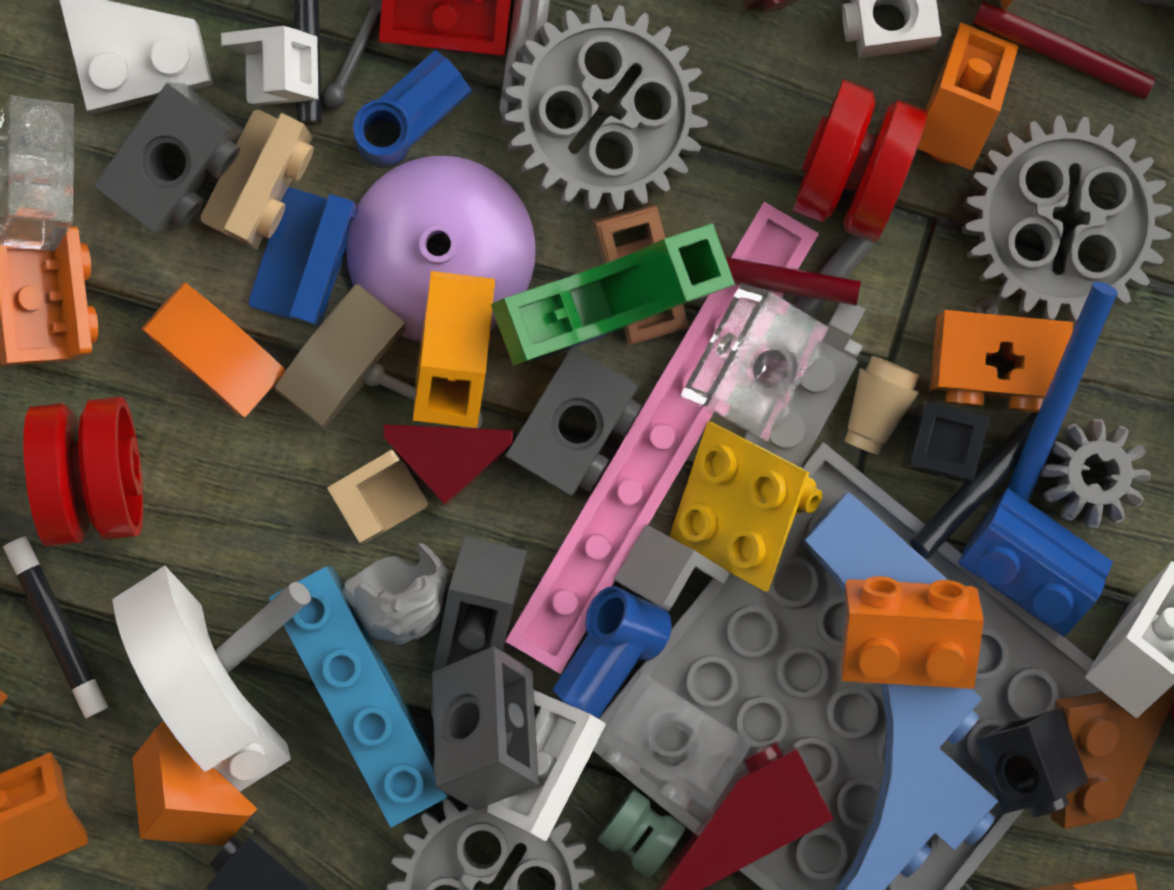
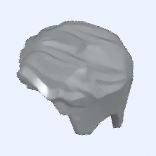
(399, 597)

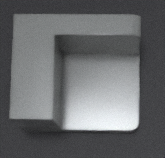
(662, 566)

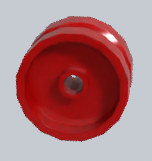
(859, 161)
(83, 471)

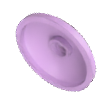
(431, 197)

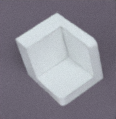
(278, 64)

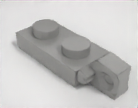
(817, 389)

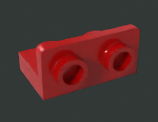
(447, 24)

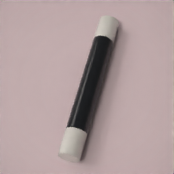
(55, 627)

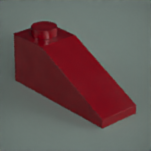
(753, 817)

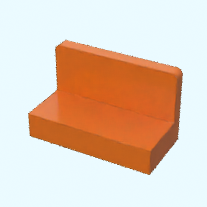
(35, 816)

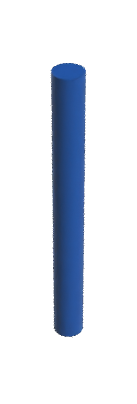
(1062, 389)

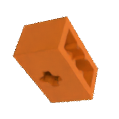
(968, 338)

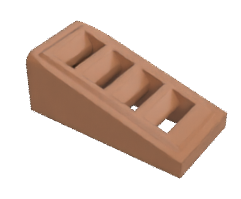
(624, 220)

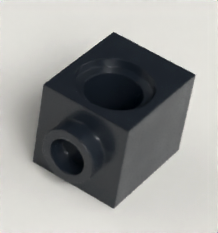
(945, 442)
(1046, 743)

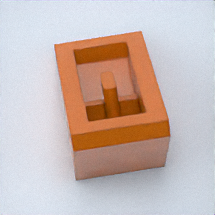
(180, 799)

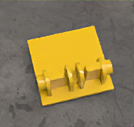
(741, 505)

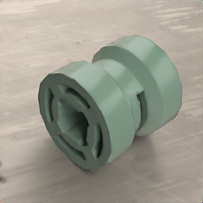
(630, 823)

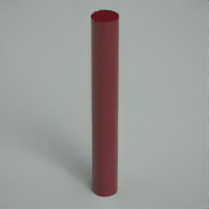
(1063, 50)
(795, 281)

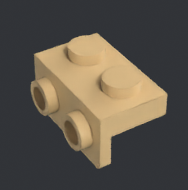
(250, 192)

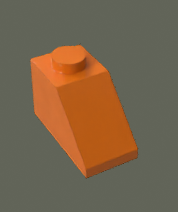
(967, 96)

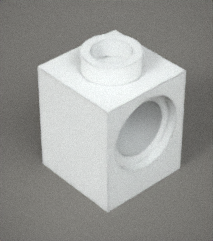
(918, 34)

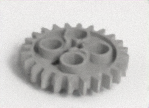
(561, 74)
(1009, 207)
(443, 860)

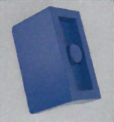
(303, 257)

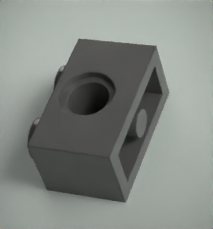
(137, 171)
(583, 385)
(484, 728)

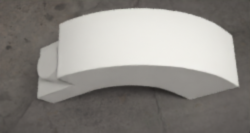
(188, 684)

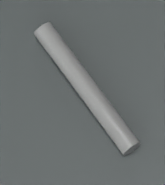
(263, 625)

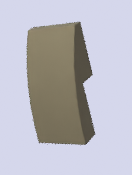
(339, 356)

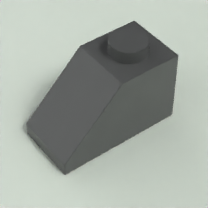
(479, 600)

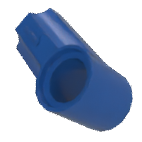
(414, 106)
(619, 634)

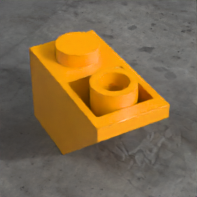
(453, 349)

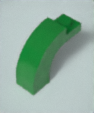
(613, 294)

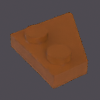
(1112, 752)

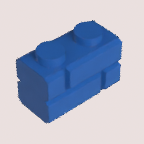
(1036, 562)

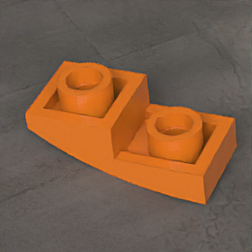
(213, 349)

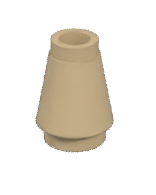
(879, 403)

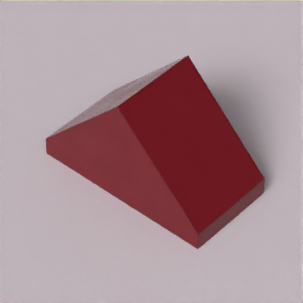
(449, 456)

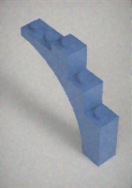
(920, 784)

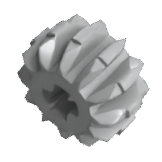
(1096, 450)

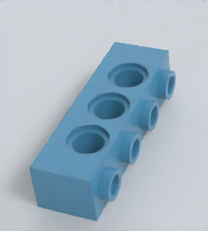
(363, 700)

